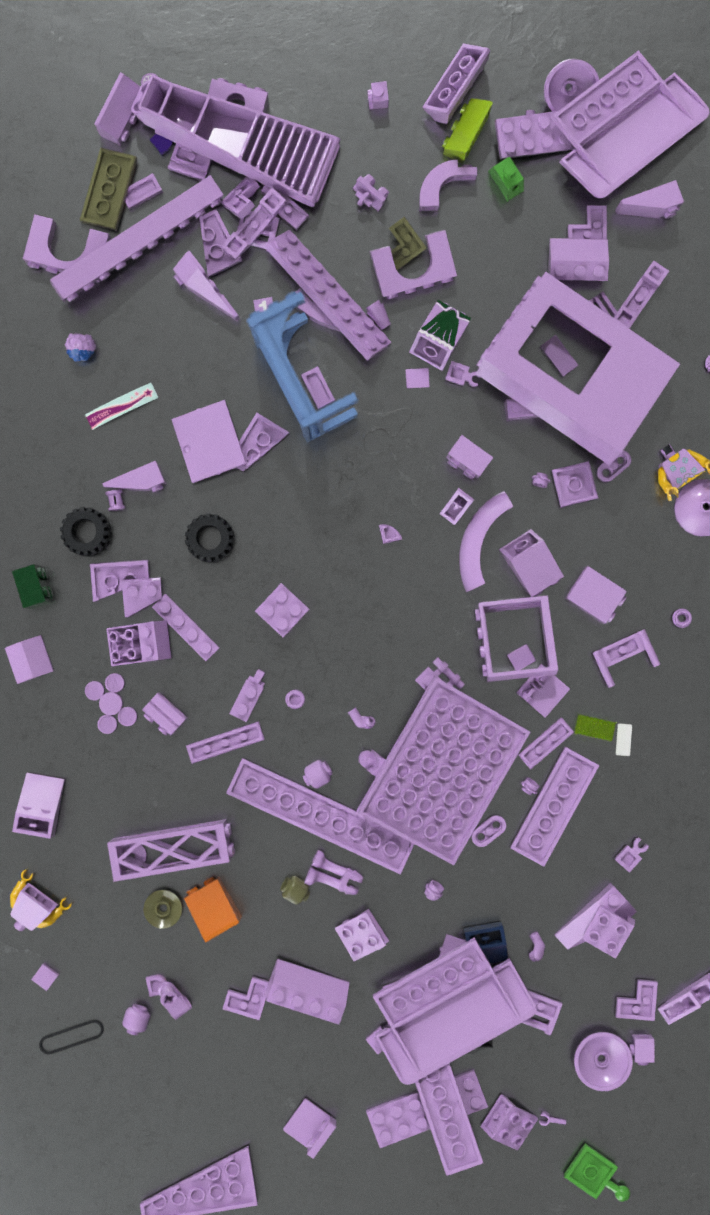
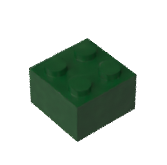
(33, 586)

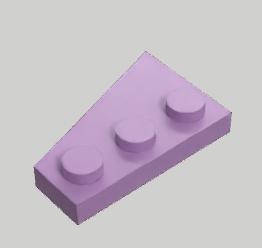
(213, 236)
(259, 439)

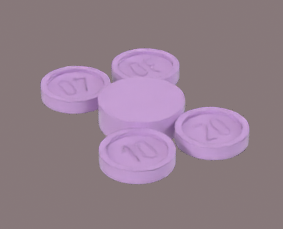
(111, 703)

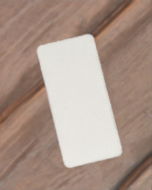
(623, 739)

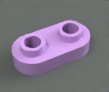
(615, 468)
(490, 833)

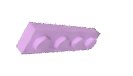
(185, 627)

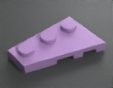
(108, 576)

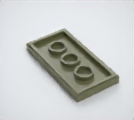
(108, 189)

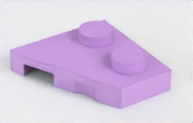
(140, 594)

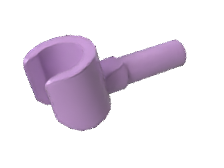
(551, 1119)

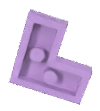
(237, 199)
(595, 225)
(250, 1003)
(641, 1007)

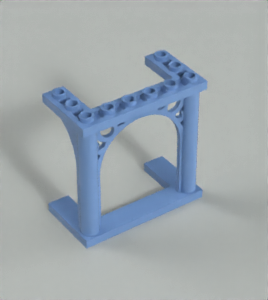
(273, 336)

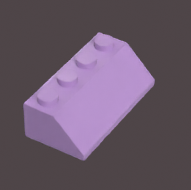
(456, 82)
(307, 991)

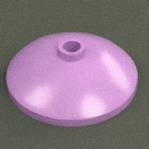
(573, 72)
(690, 509)
(611, 1071)

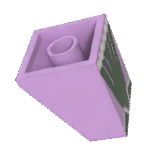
(440, 335)

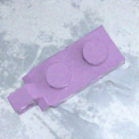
(290, 212)
(248, 696)

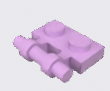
(442, 667)

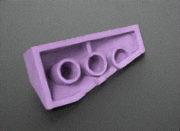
(193, 276)
(609, 898)

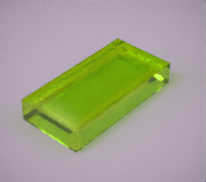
(594, 727)

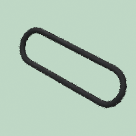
(69, 1029)

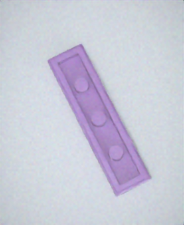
(225, 742)

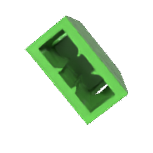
(507, 177)

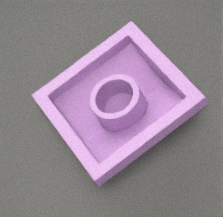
(29, 659)

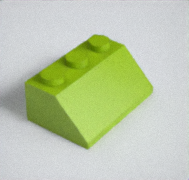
(467, 129)

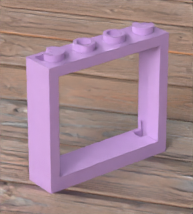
(514, 604)

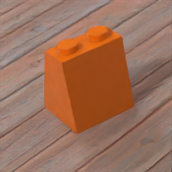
(212, 908)

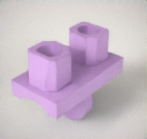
(368, 194)
(371, 761)

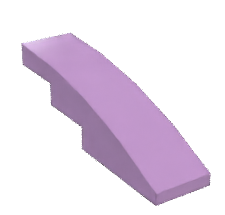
(686, 1000)

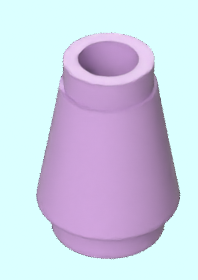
(378, 314)

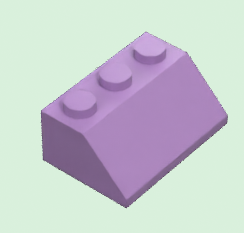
(116, 113)
(578, 259)

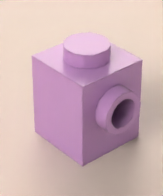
(642, 1049)

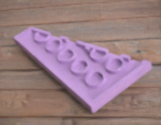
(217, 1188)

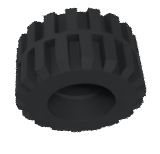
(69, 531)
(194, 531)

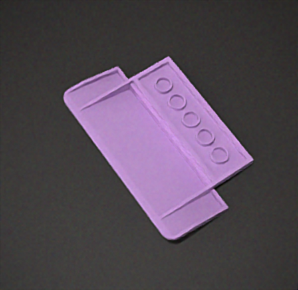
(626, 123)
(449, 1010)

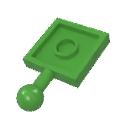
(593, 1172)

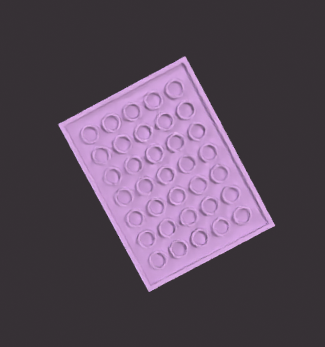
(443, 771)

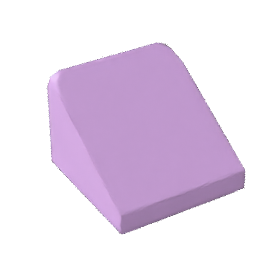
(521, 657)

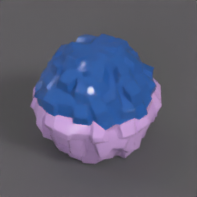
(80, 346)

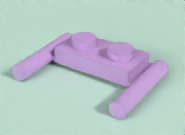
(622, 650)

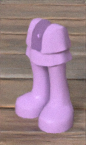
(341, 884)

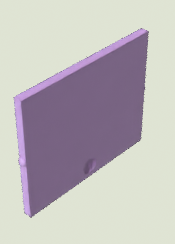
(208, 441)

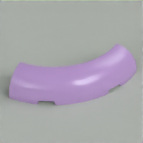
(473, 538)

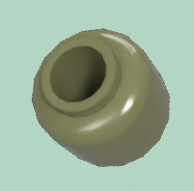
(295, 890)

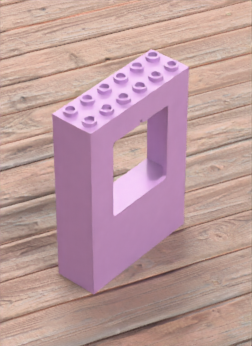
(614, 397)

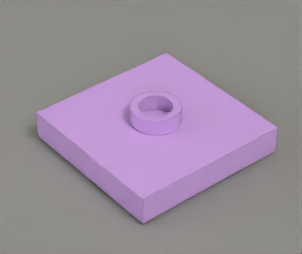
(574, 484)

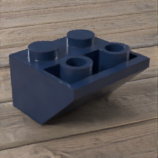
(490, 939)

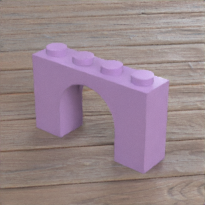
(39, 242)
(440, 267)

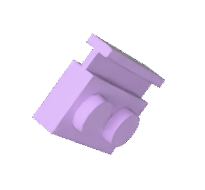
(189, 163)

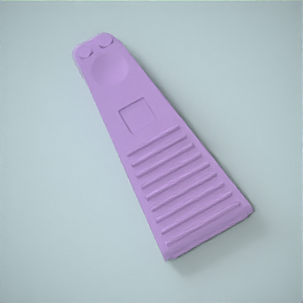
(243, 139)

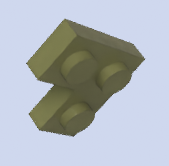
(409, 241)

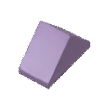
(456, 506)

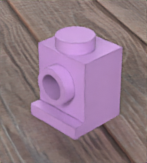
(378, 96)

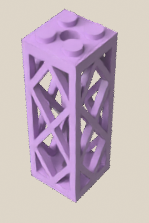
(220, 841)

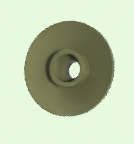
(160, 918)

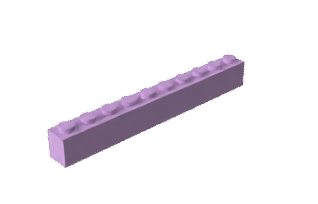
(136, 239)

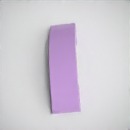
(254, 224)
(641, 294)

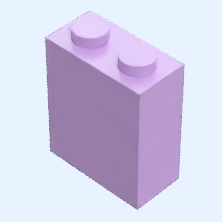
(596, 595)

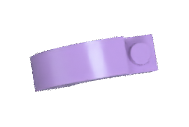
(438, 178)

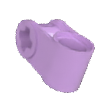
(173, 1000)

